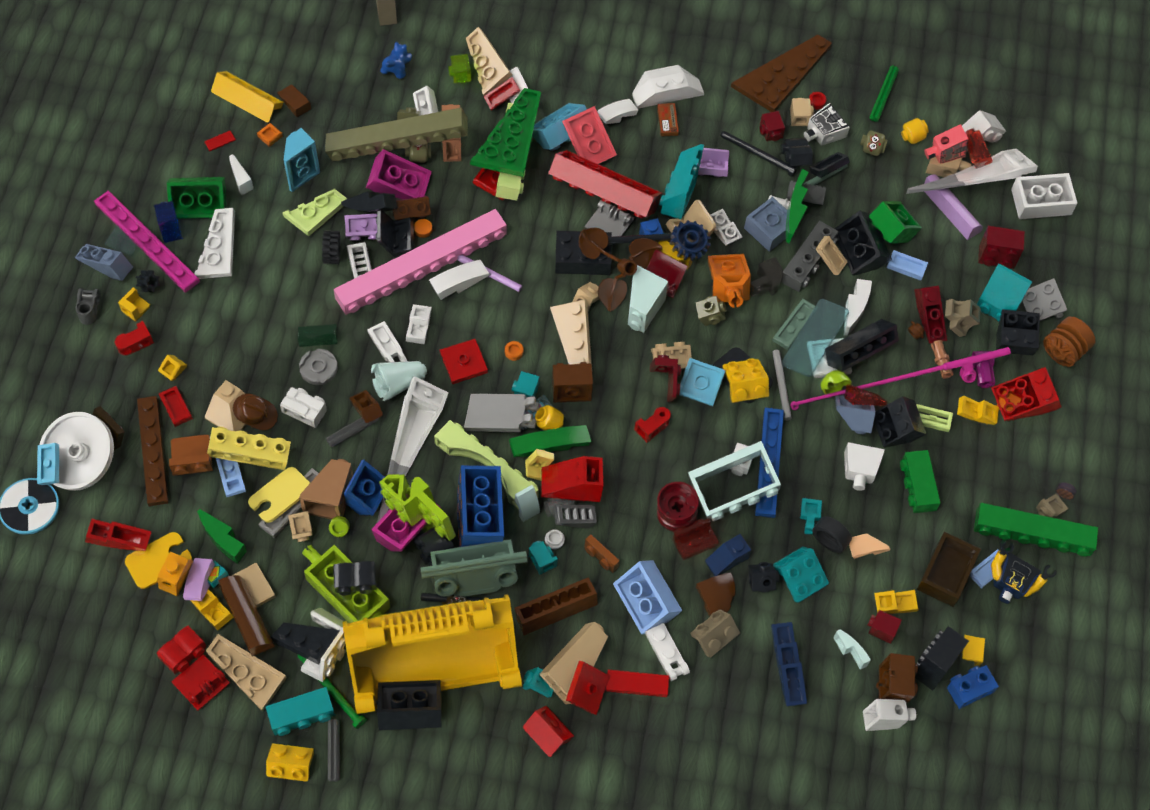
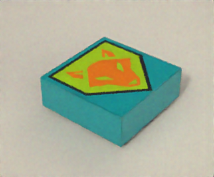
(216, 574)

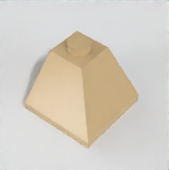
(221, 407)

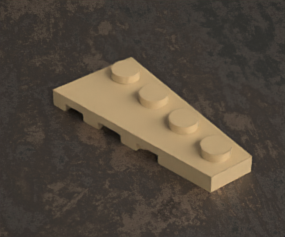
(487, 62)
(573, 330)
(251, 674)

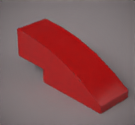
(117, 535)

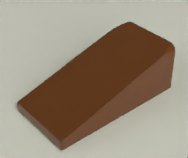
(294, 100)
(366, 406)

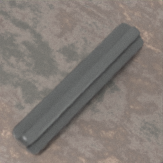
(348, 431)
(333, 750)

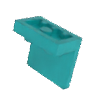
(802, 573)

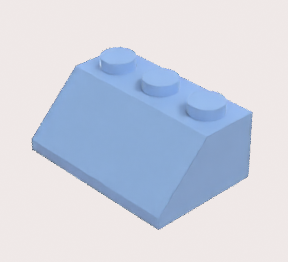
(647, 596)

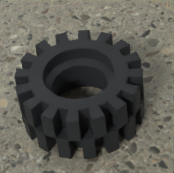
(331, 247)

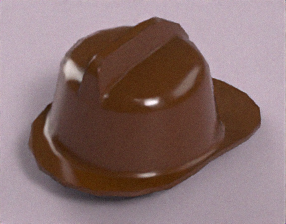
(255, 411)

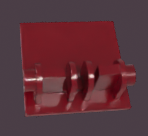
(668, 269)

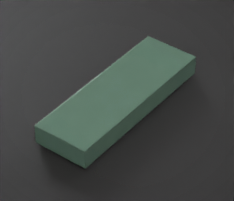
(792, 326)

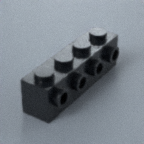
(861, 345)

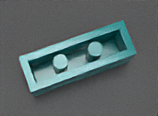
(300, 711)

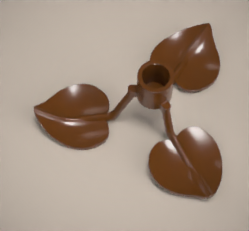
(610, 290)

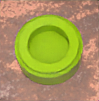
(339, 526)

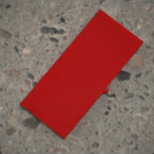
(219, 140)

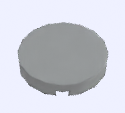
(318, 367)

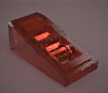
(859, 396)

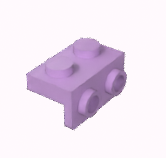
(714, 162)
(360, 226)

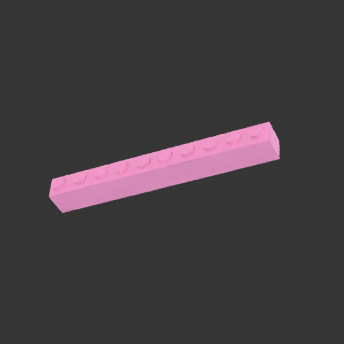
(420, 262)

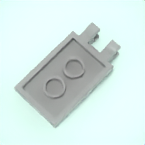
(500, 412)

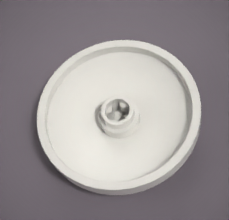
(84, 449)

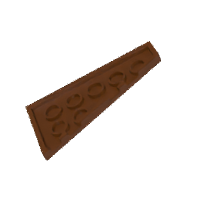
(779, 77)

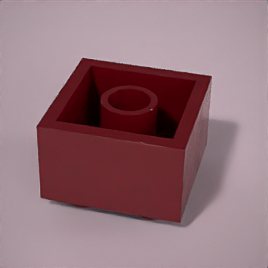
(1001, 247)

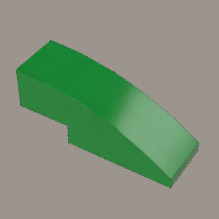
(222, 537)

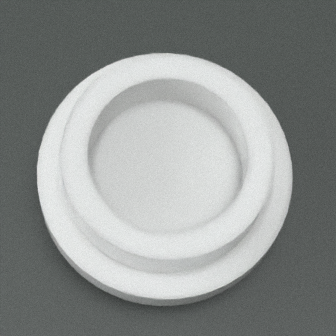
(554, 539)

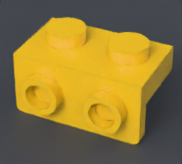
(289, 762)

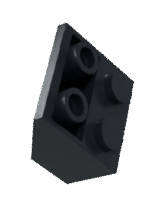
(1018, 331)
(899, 422)

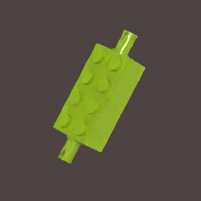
(352, 606)

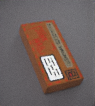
(667, 119)

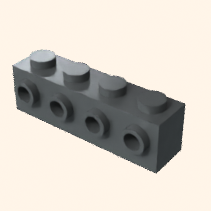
(807, 259)

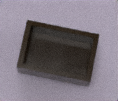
(948, 569)

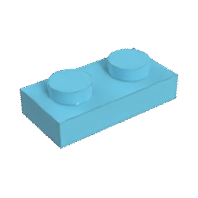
(48, 464)

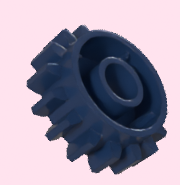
(696, 234)

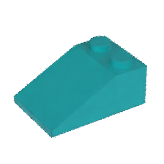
(1004, 291)

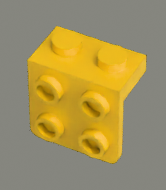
(747, 380)

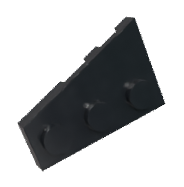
(305, 640)

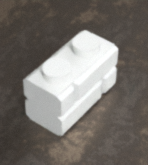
(303, 406)

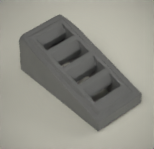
(586, 512)

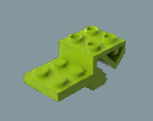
(415, 503)

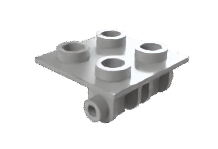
(610, 219)
(1045, 300)

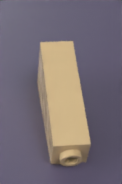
(582, 647)

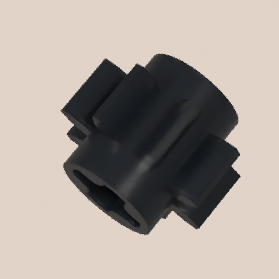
(147, 281)

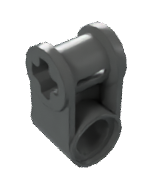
(87, 302)

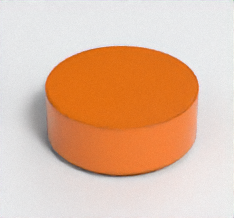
(423, 228)
(514, 350)

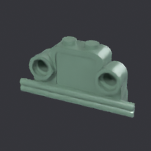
(474, 568)

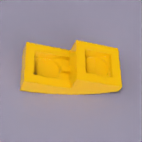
(978, 411)
(896, 602)
(213, 610)

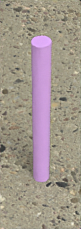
(494, 275)

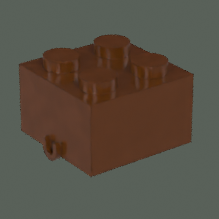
(897, 677)

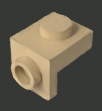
(588, 292)
(300, 526)

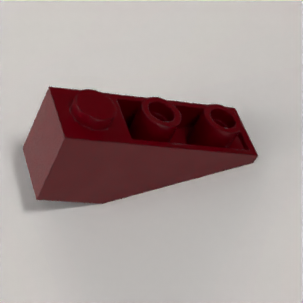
(931, 313)

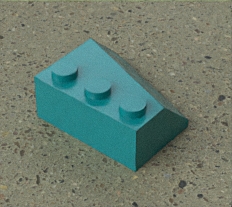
(682, 182)

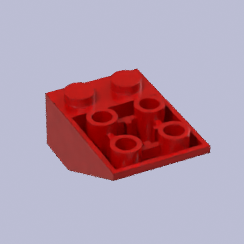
(1036, 395)
(573, 479)

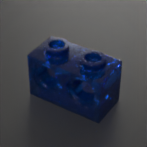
(168, 221)

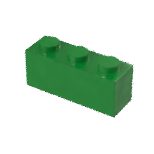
(920, 481)

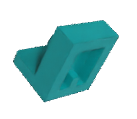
(534, 681)

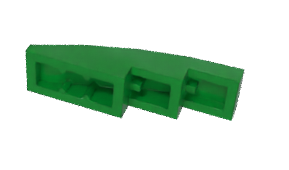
(796, 209)
(550, 440)

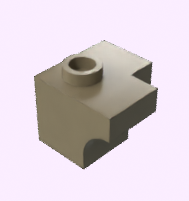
(962, 315)

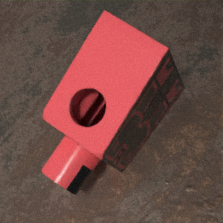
(948, 145)

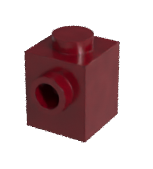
(772, 126)
(884, 626)

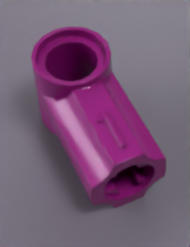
(984, 371)

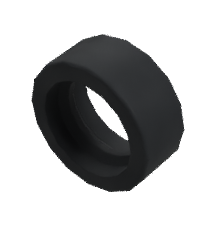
(832, 534)

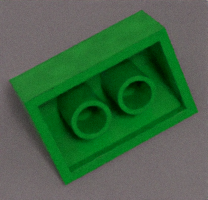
(197, 196)

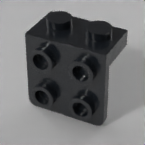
(395, 236)

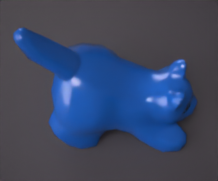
(396, 61)

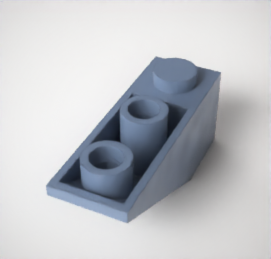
(106, 261)

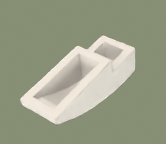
(458, 278)
(856, 304)

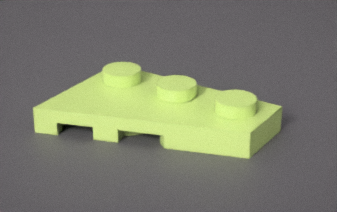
(314, 214)

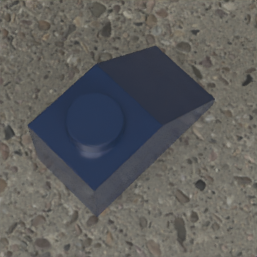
(728, 555)

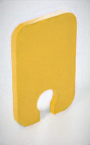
(146, 565)

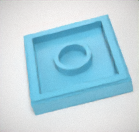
(701, 382)

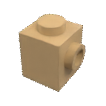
(800, 111)

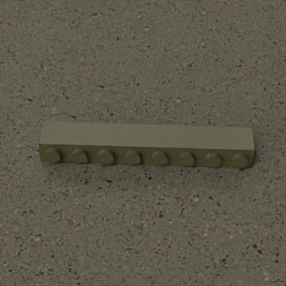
(397, 134)

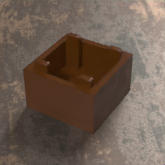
(572, 382)

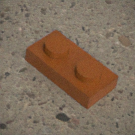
(605, 557)

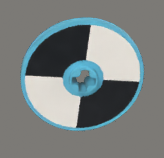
(41, 513)

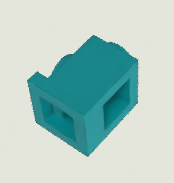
(542, 557)

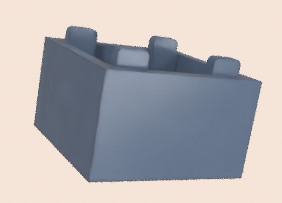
(768, 224)

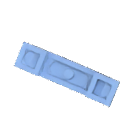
(230, 477)

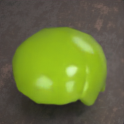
(834, 381)

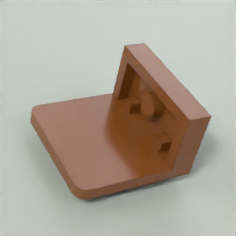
(190, 455)

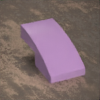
(196, 581)

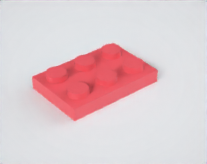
(589, 136)

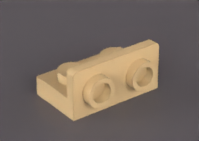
(678, 351)

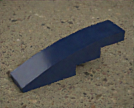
(788, 664)

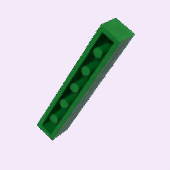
(1036, 529)

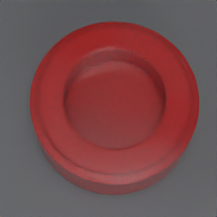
(817, 100)

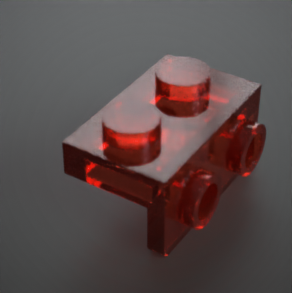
(977, 149)
(695, 538)

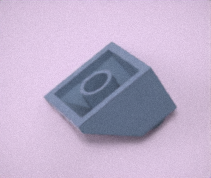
(858, 417)

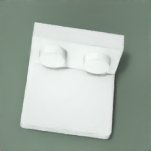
(328, 660)

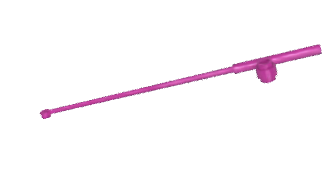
(967, 373)

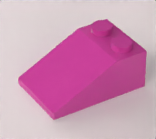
(398, 176)

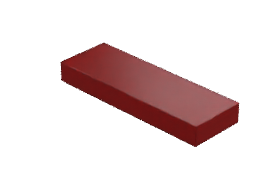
(637, 683)

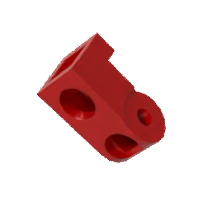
(134, 340)
(654, 424)

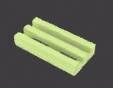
(932, 421)

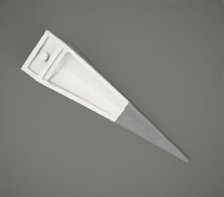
(1005, 166)
(418, 415)

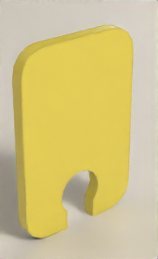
(280, 492)

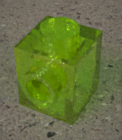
(460, 68)

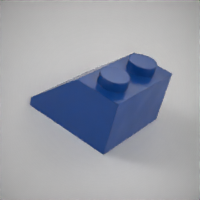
(364, 490)

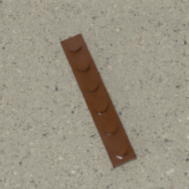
(152, 451)

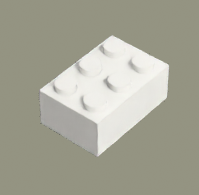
(1044, 196)

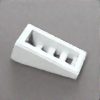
(242, 178)
(358, 248)

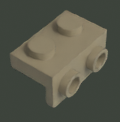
(715, 632)

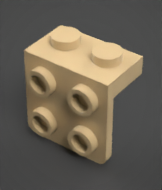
(697, 213)

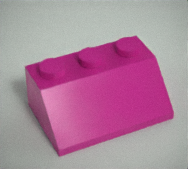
(394, 533)

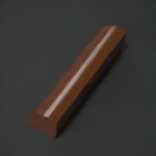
(556, 606)
(246, 614)

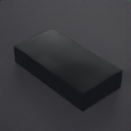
(829, 164)

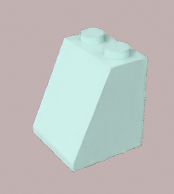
(646, 298)

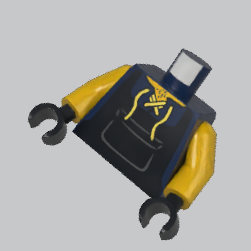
(1016, 576)

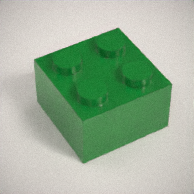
(894, 222)

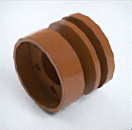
(1069, 341)

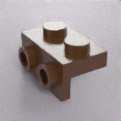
(412, 207)

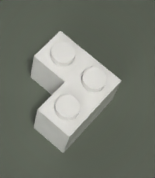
(987, 124)

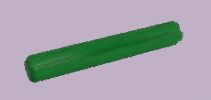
(884, 93)

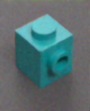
(526, 384)

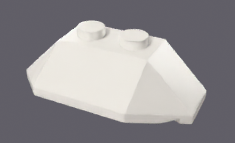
(666, 86)

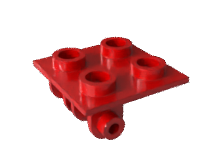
(200, 682)

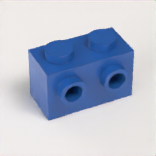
(972, 686)

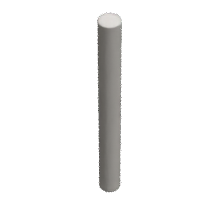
(782, 385)

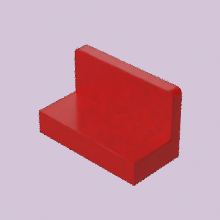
(547, 730)

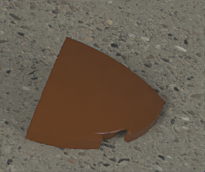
(717, 592)

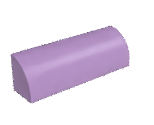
(954, 210)

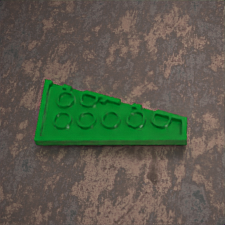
(510, 140)

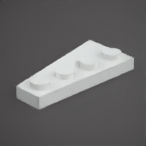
(218, 250)

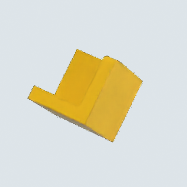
(133, 305)
(974, 650)

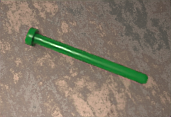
(358, 721)

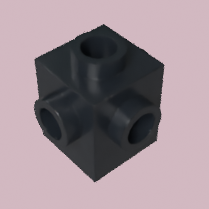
(763, 577)

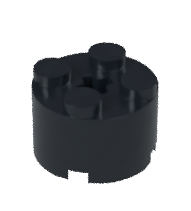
(429, 542)

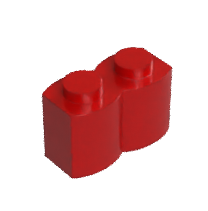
(181, 650)

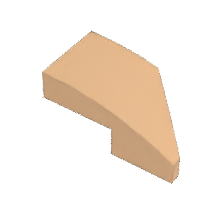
(866, 544)

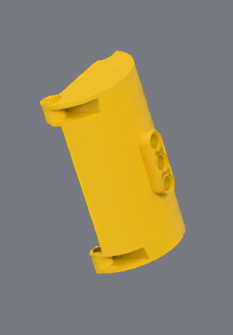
(448, 642)

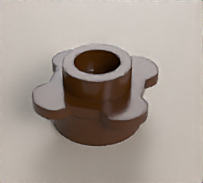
(916, 330)

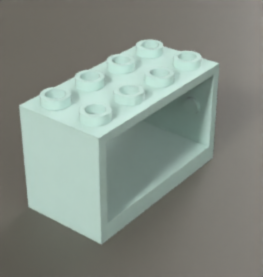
(726, 463)

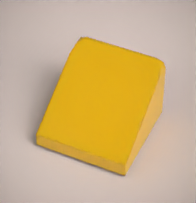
(172, 367)

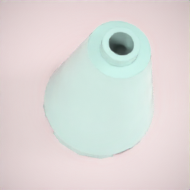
(395, 377)

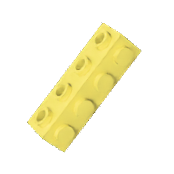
(248, 448)

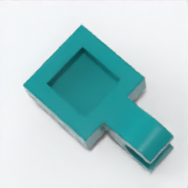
(810, 512)

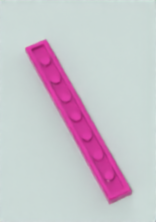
(147, 241)

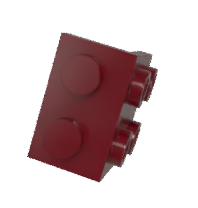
(670, 366)

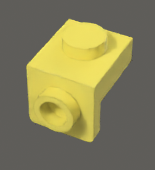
(536, 461)

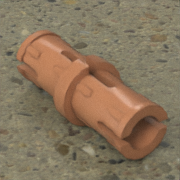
(941, 357)

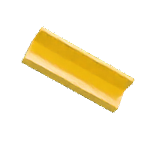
(245, 95)

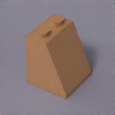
(325, 493)

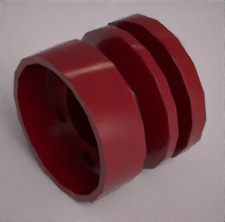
(681, 497)

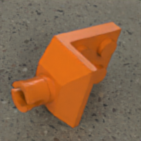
(730, 278)

